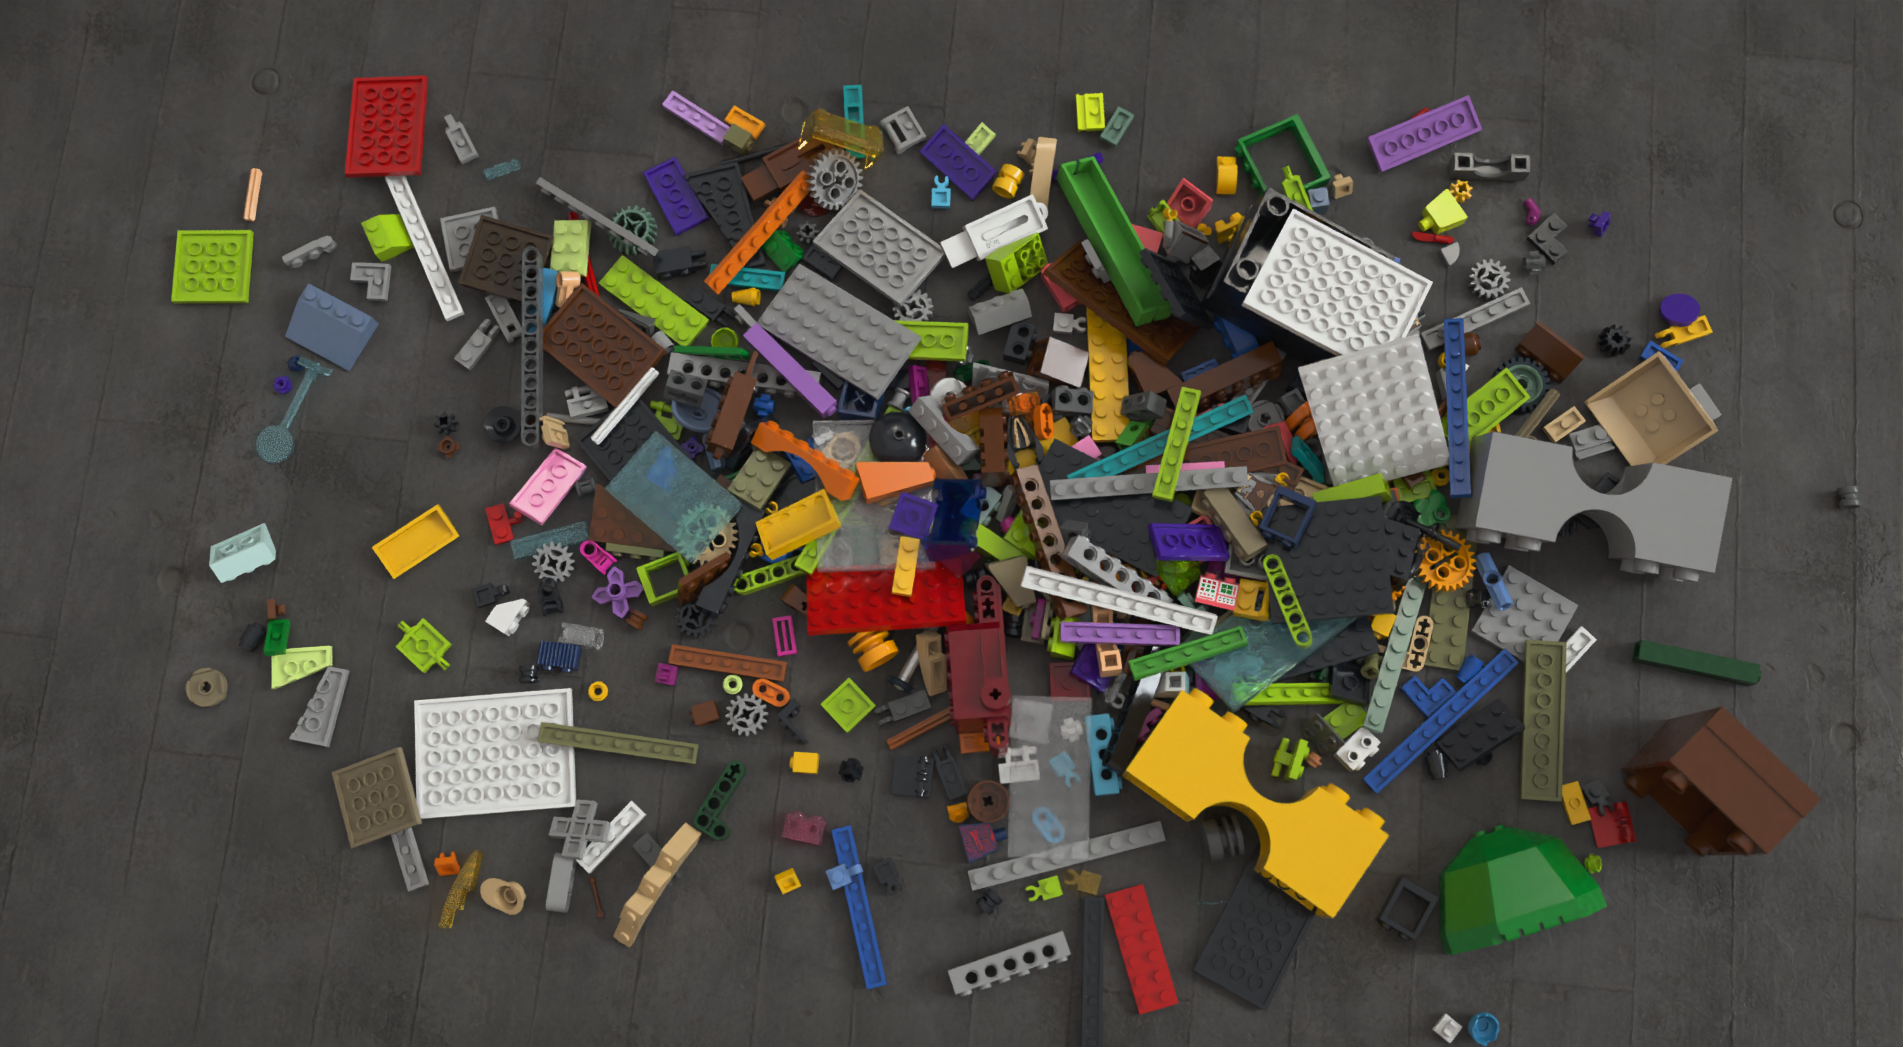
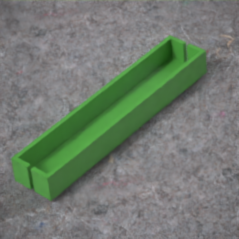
(1112, 238)

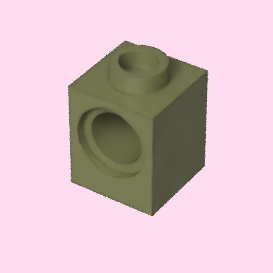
(738, 139)

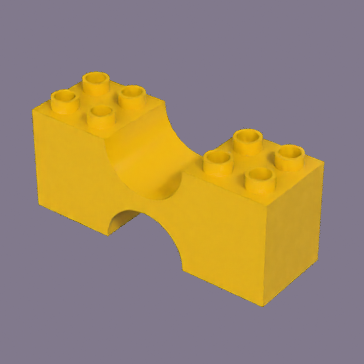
(1308, 845)

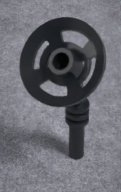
(1411, 520)

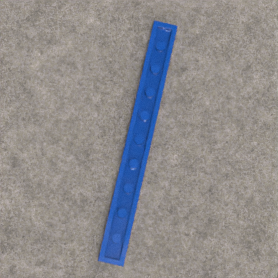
(1457, 408)
(1440, 721)

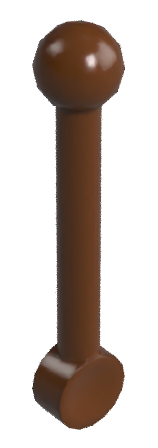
(600, 913)

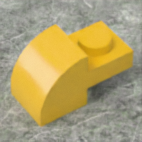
(1226, 175)

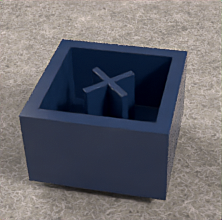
(858, 405)

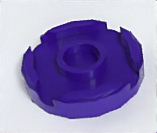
(1679, 310)

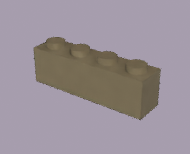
(1233, 522)

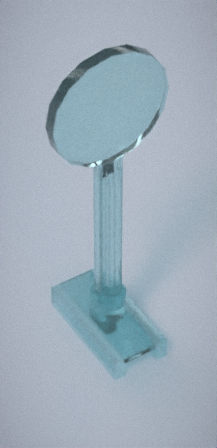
(275, 441)

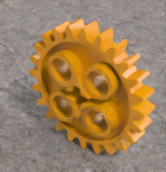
(1453, 576)

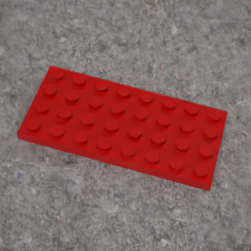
(866, 603)

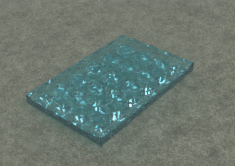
(673, 496)

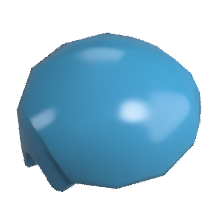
(1483, 1028)

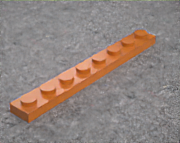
(758, 233)

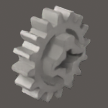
(1485, 286)
(913, 309)
(550, 554)
(738, 719)

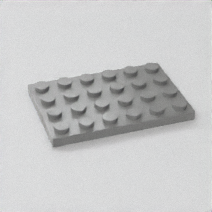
(880, 247)

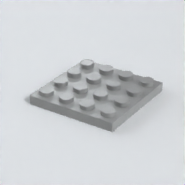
(1535, 615)

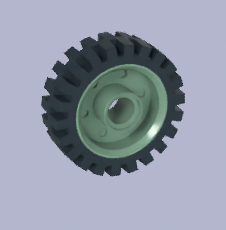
(1532, 380)

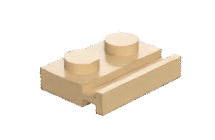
(553, 433)

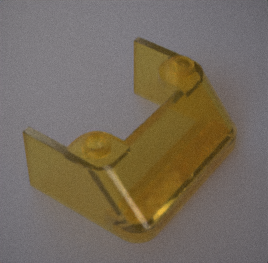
(843, 133)

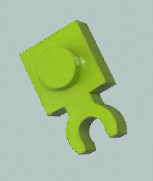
(1047, 888)

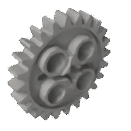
(834, 179)

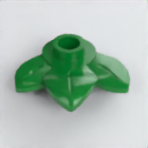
(1429, 507)

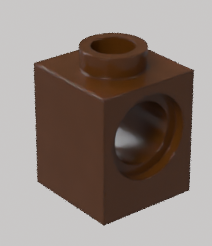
(705, 713)

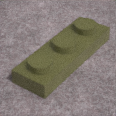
(635, 552)

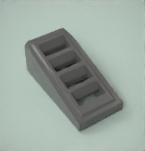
(643, 321)

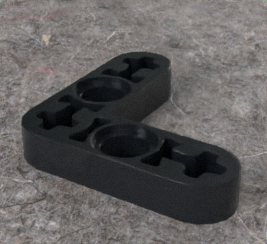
(744, 444)

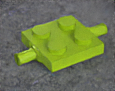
(423, 645)

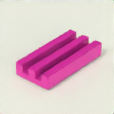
(787, 652)

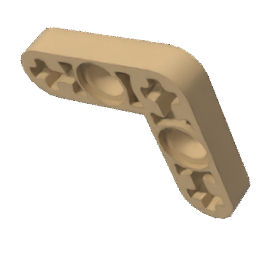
(1421, 659)

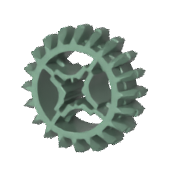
(647, 223)

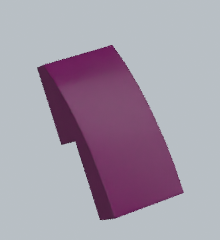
(1151, 718)

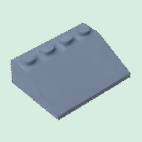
(330, 327)

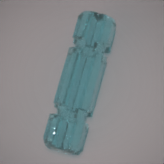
(502, 169)

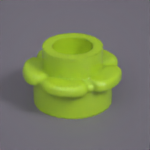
(1593, 863)

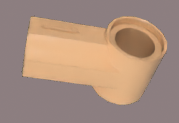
(567, 283)

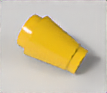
(747, 296)

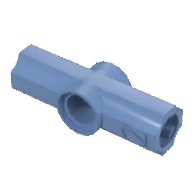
(1498, 590)

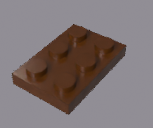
(693, 583)

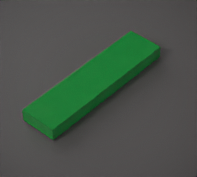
(714, 352)

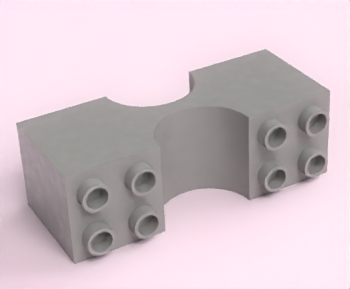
(1650, 518)

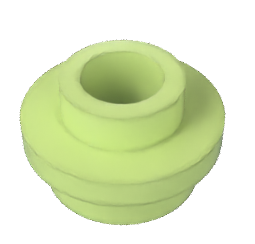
(726, 684)

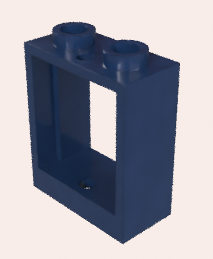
(1294, 498)

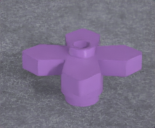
(619, 602)

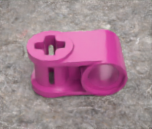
(599, 558)

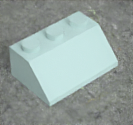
(242, 553)

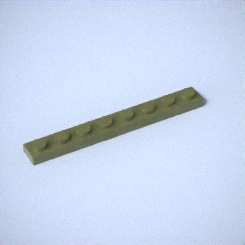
(618, 743)

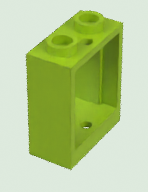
(644, 571)

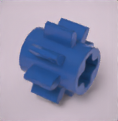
(764, 405)

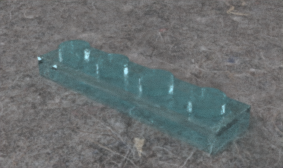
(568, 535)

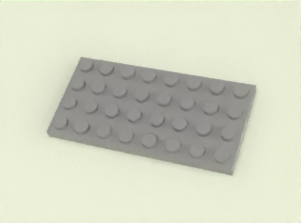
(839, 331)

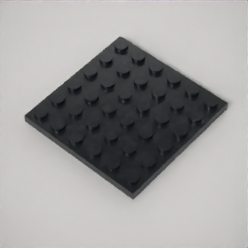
(1337, 563)

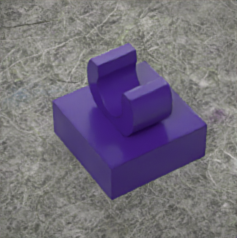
(1600, 223)

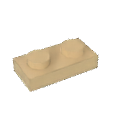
(1564, 424)

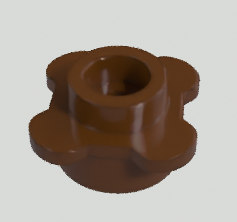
(447, 441)

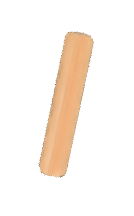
(252, 194)

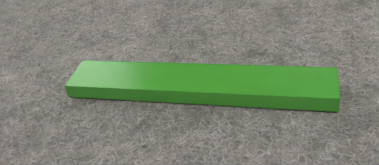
(1188, 653)

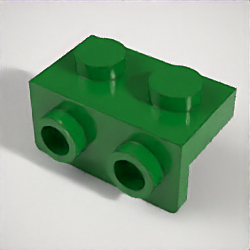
(782, 250)

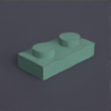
(1117, 127)

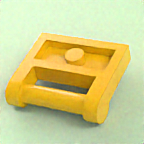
(1247, 600)

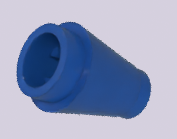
(1469, 668)

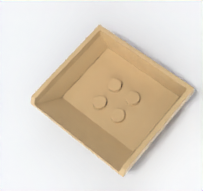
(1651, 413)

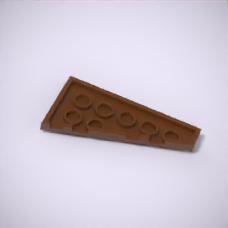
(618, 525)

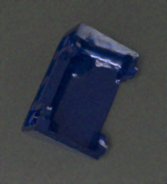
(955, 518)

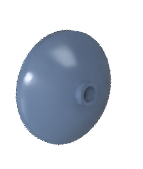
(697, 418)

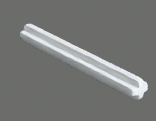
(624, 406)

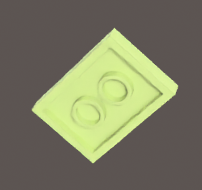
(571, 246)

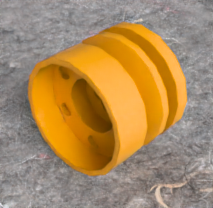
(874, 648)

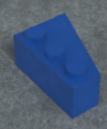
(1234, 338)

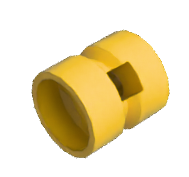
(1006, 182)

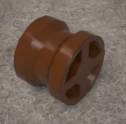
(636, 619)

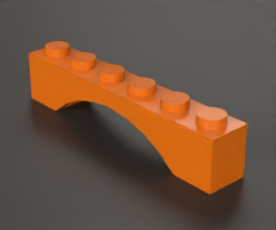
(836, 480)

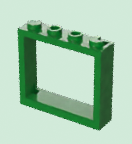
(1304, 141)

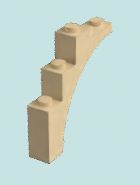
(654, 882)

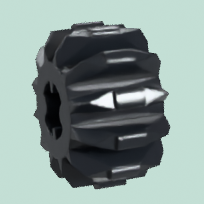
(1619, 343)

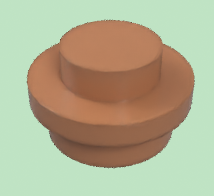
(1313, 759)

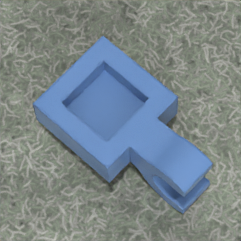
(841, 876)

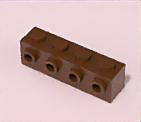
(980, 396)

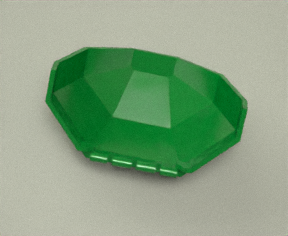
(1511, 884)

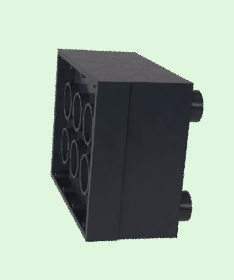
(1244, 260)

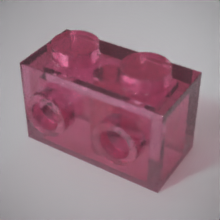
(804, 829)

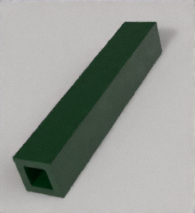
(1696, 663)

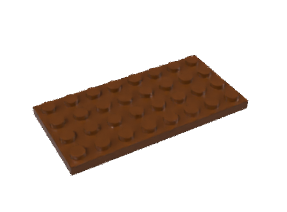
(1075, 277)

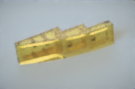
(465, 881)

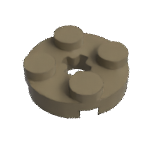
(218, 689)

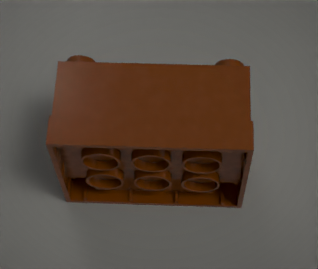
(1719, 784)

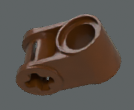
(795, 599)

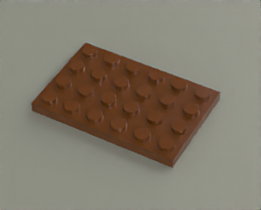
(600, 345)

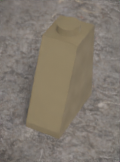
(1009, 576)

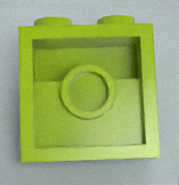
(1019, 536)

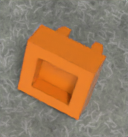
(447, 865)

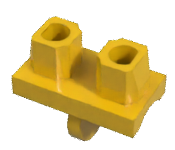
(1226, 231)

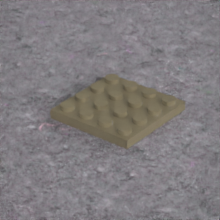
(376, 797)

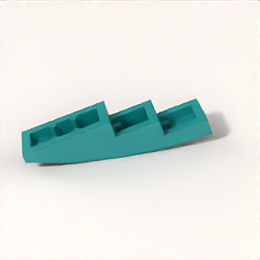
(853, 109)

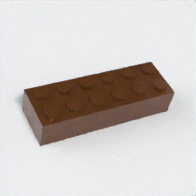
(1232, 377)

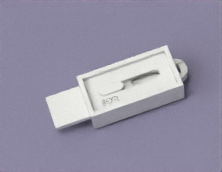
(996, 230)

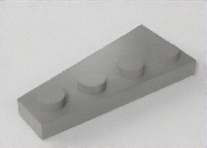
(1025, 382)
(323, 709)

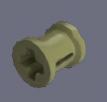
(1370, 668)

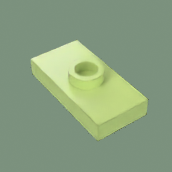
(980, 138)

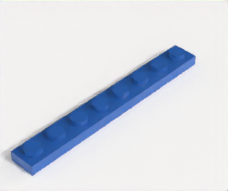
(860, 910)

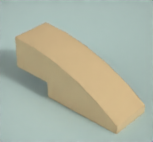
(932, 662)

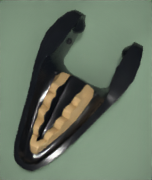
(1021, 438)

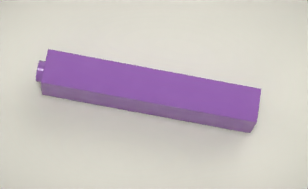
(790, 371)

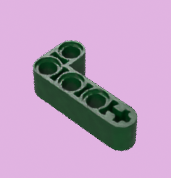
(723, 797)

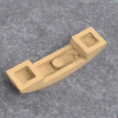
(1043, 169)

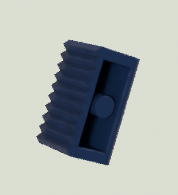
(559, 655)

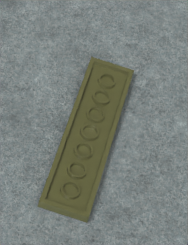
(1449, 613)
(1543, 720)

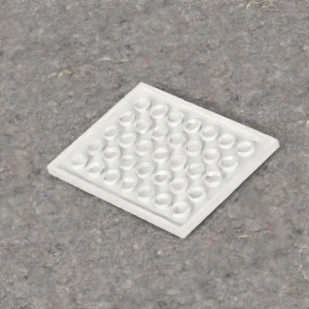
(1334, 289)
(1376, 412)
(487, 757)

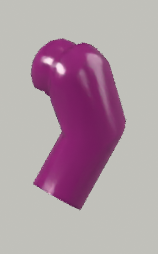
(1533, 212)

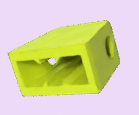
(1442, 214)

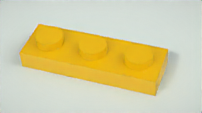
(905, 566)

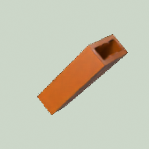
(888, 479)

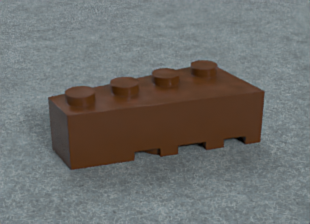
(992, 447)

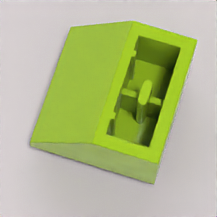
(1058, 649)

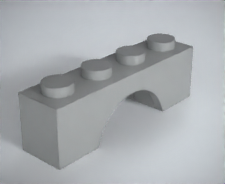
(955, 444)

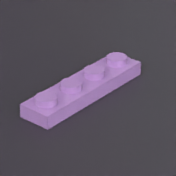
(696, 117)

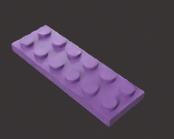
(1424, 133)

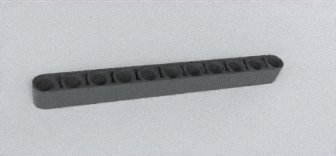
(536, 355)

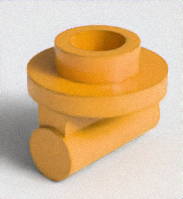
(958, 812)

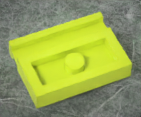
(1090, 112)

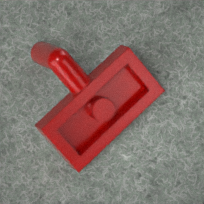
(501, 524)

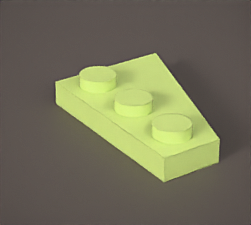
(299, 663)

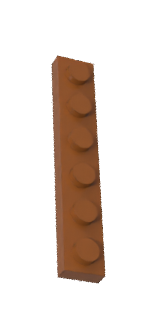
(727, 663)

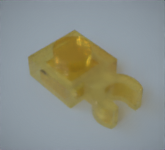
(1087, 882)

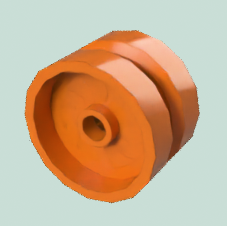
(1302, 418)

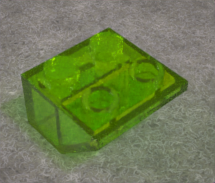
(1178, 574)

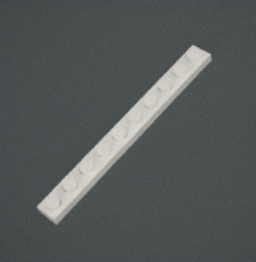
(425, 247)
(1118, 600)

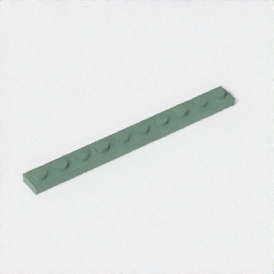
(1395, 653)

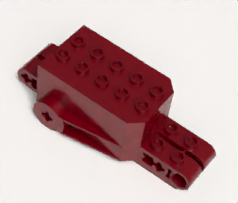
(980, 671)

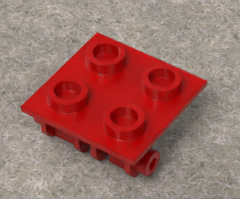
(1613, 827)

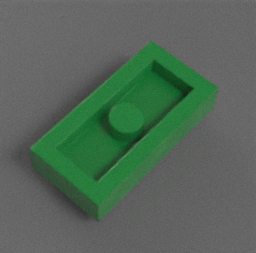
(277, 637)

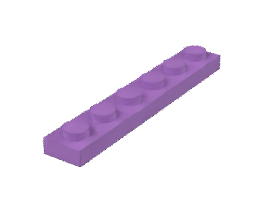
(1119, 634)

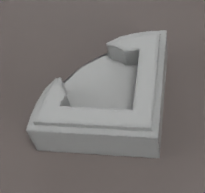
(1450, 253)

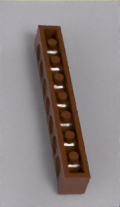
(1031, 477)

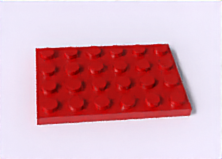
(386, 126)

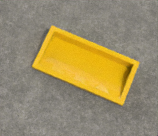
(1027, 456)
(798, 524)
(416, 541)

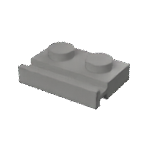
(1093, 258)
(1590, 442)

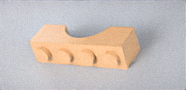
(1107, 654)

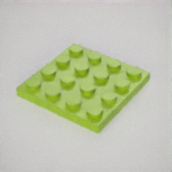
(212, 266)

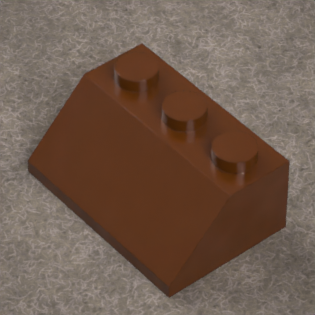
(1549, 351)

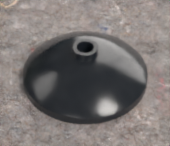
(888, 447)

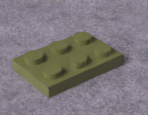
(759, 478)

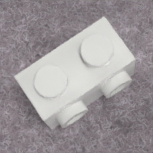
(1357, 749)

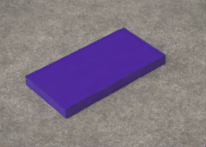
(958, 162)
(675, 196)
(1188, 542)

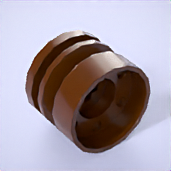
(991, 812)

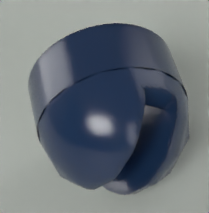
(291, 365)

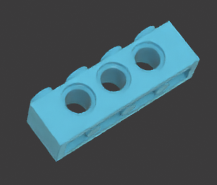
(1101, 786)

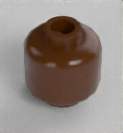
(1472, 344)

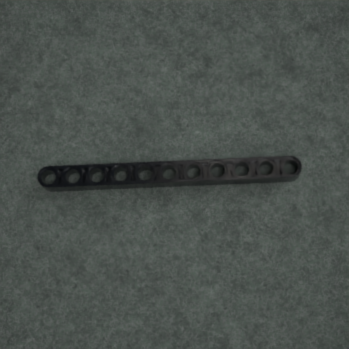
(1135, 709)

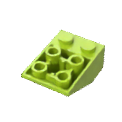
(1016, 263)

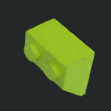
(387, 235)

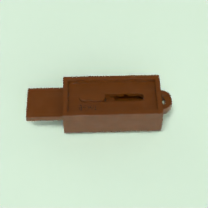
(783, 167)
(732, 412)

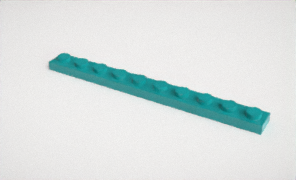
(1156, 445)

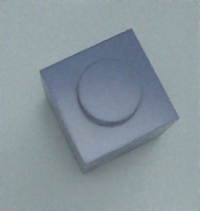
(1319, 200)

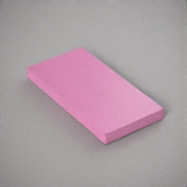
(548, 486)

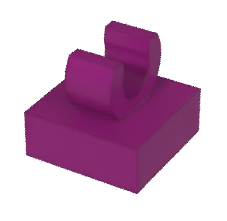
(666, 674)

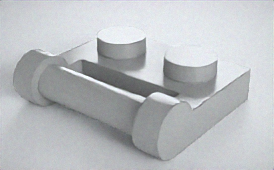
(907, 125)

